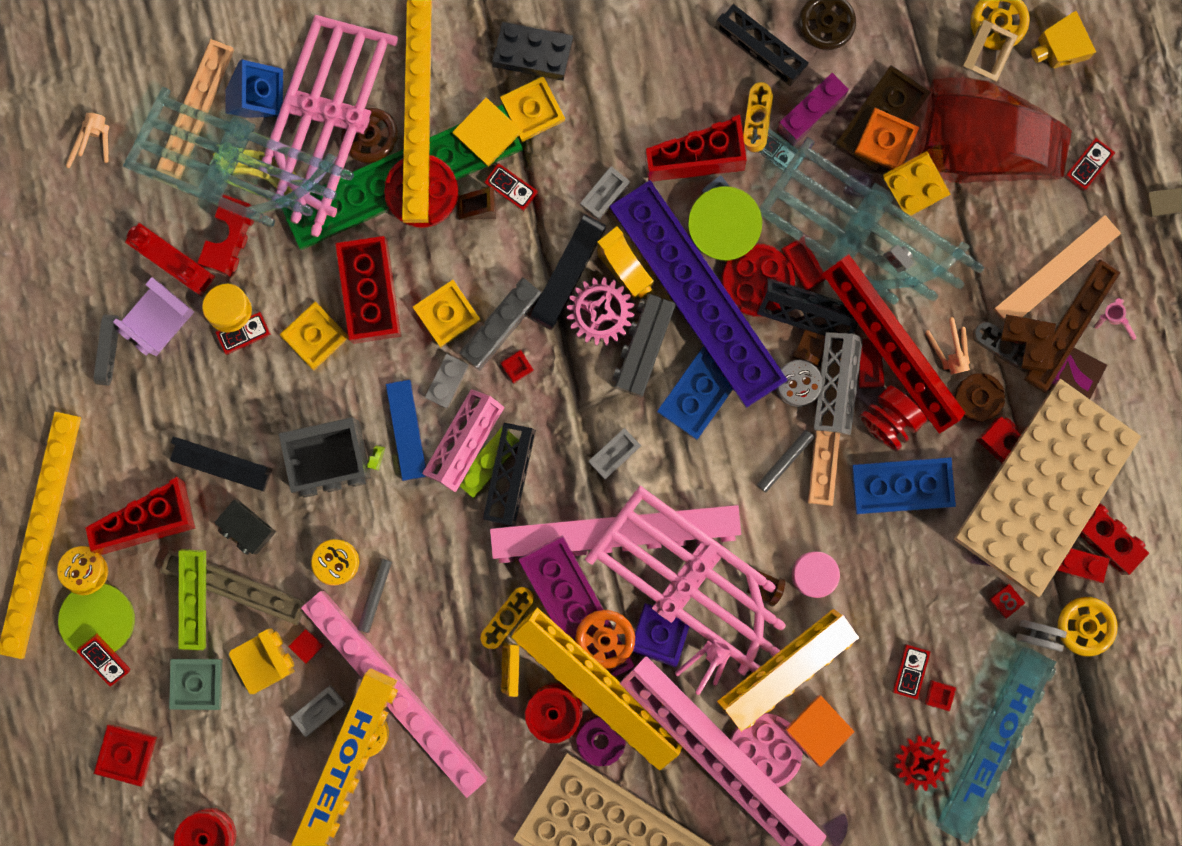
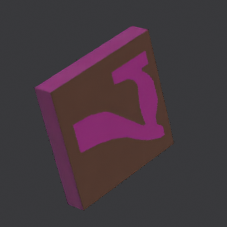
(1081, 372)

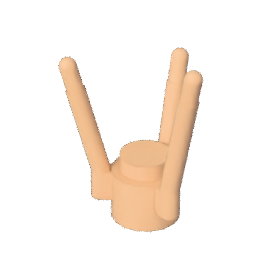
(91, 126)
(959, 361)

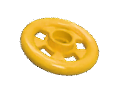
(1016, 7)
(1094, 606)

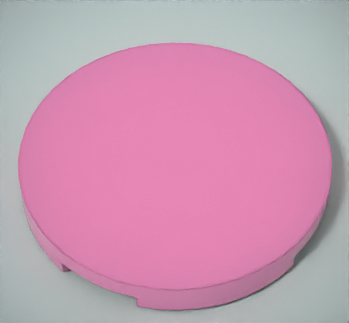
(770, 748)

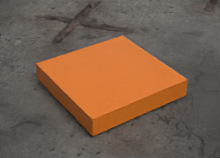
(886, 139)
(819, 731)

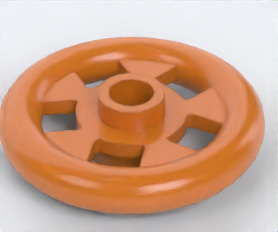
(622, 626)

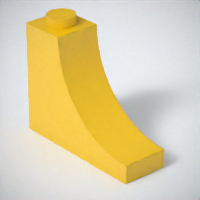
(623, 264)

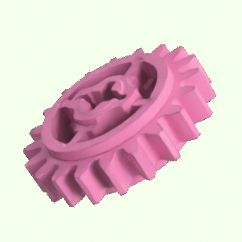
(590, 306)

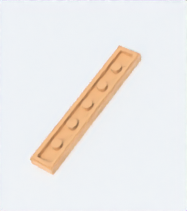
(200, 97)
(1058, 269)
(825, 454)

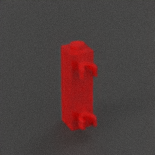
(169, 259)

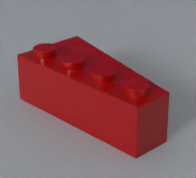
(699, 153)
(152, 517)

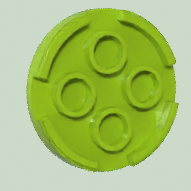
(725, 223)
(100, 613)

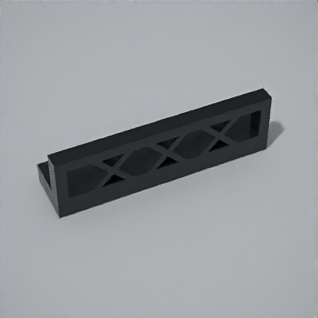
(757, 48)
(816, 305)
(220, 464)
(518, 477)

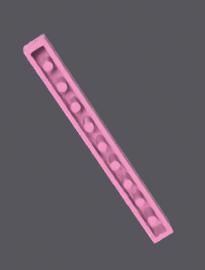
(584, 534)
(406, 705)
(720, 756)

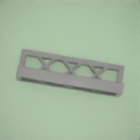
(846, 379)

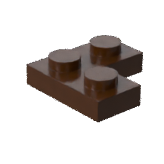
(1036, 336)

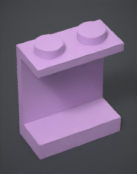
(154, 319)

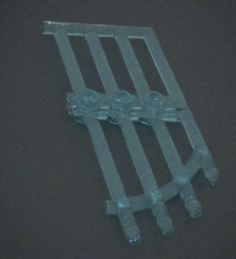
(225, 160)
(862, 223)

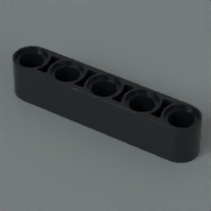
(567, 272)

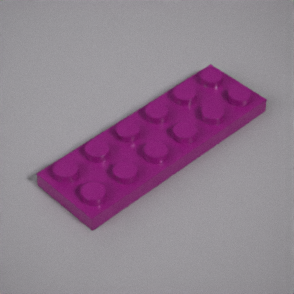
(566, 592)

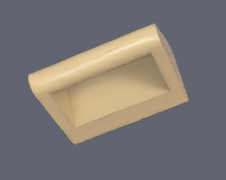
(976, 47)

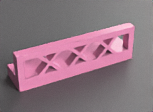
(467, 441)

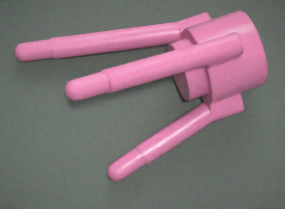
(1116, 314)
(717, 654)

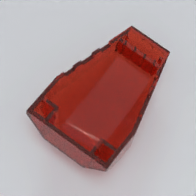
(991, 134)

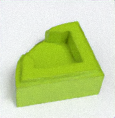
(375, 460)

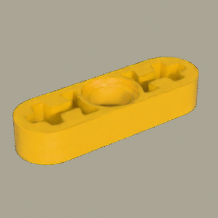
(752, 108)
(490, 628)

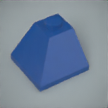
(254, 90)

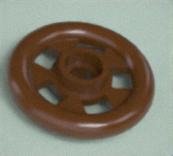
(377, 152)

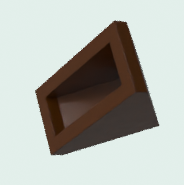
(477, 205)

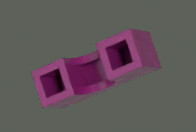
(812, 108)

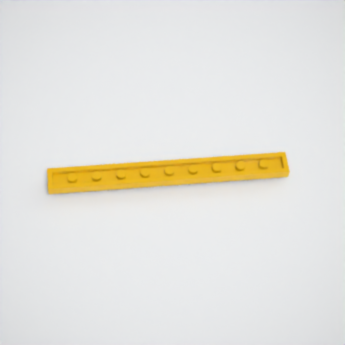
(417, 111)
(39, 535)

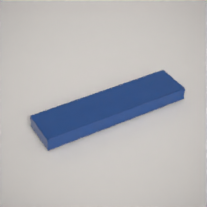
(406, 429)

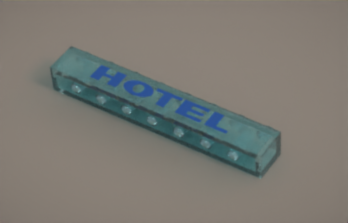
(996, 744)

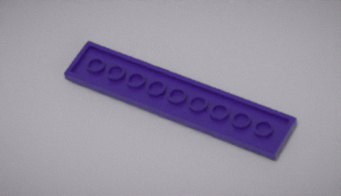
(698, 294)

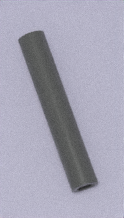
(785, 461)
(374, 595)

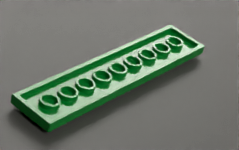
(365, 194)

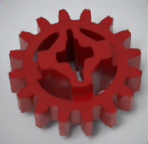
(931, 758)

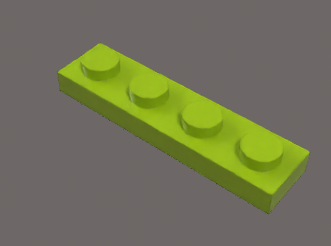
(192, 599)

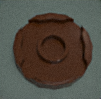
(980, 397)

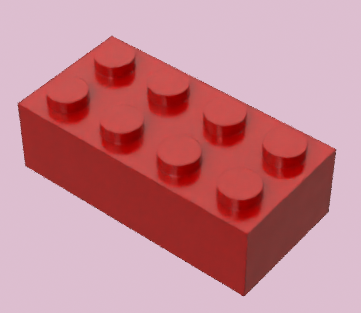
(368, 289)

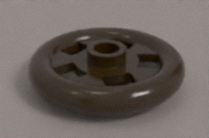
(838, 38)

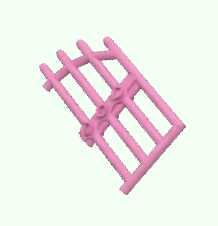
(324, 110)
(690, 577)

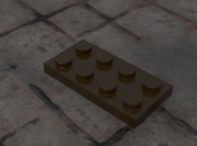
(894, 95)

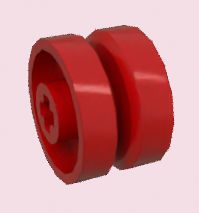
(546, 725)
(206, 822)

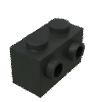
(244, 527)

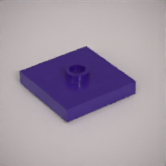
(659, 637)

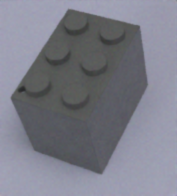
(325, 457)

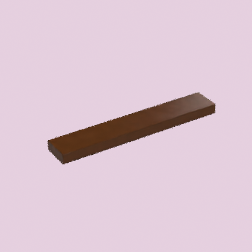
(1075, 322)

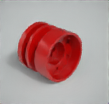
(889, 422)

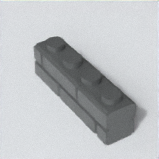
(500, 324)
(645, 345)

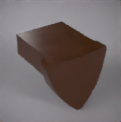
(810, 348)
(774, 597)

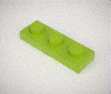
(483, 465)

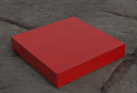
(125, 755)

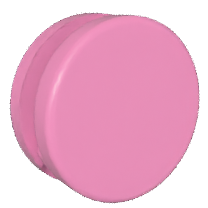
(815, 574)

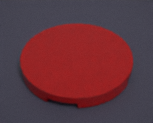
(442, 192)
(747, 275)

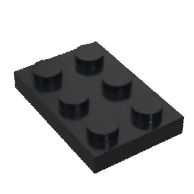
(532, 51)

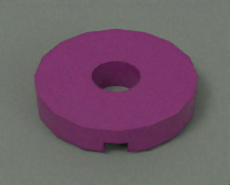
(593, 754)

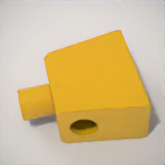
(1064, 43)

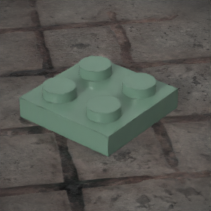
(195, 684)

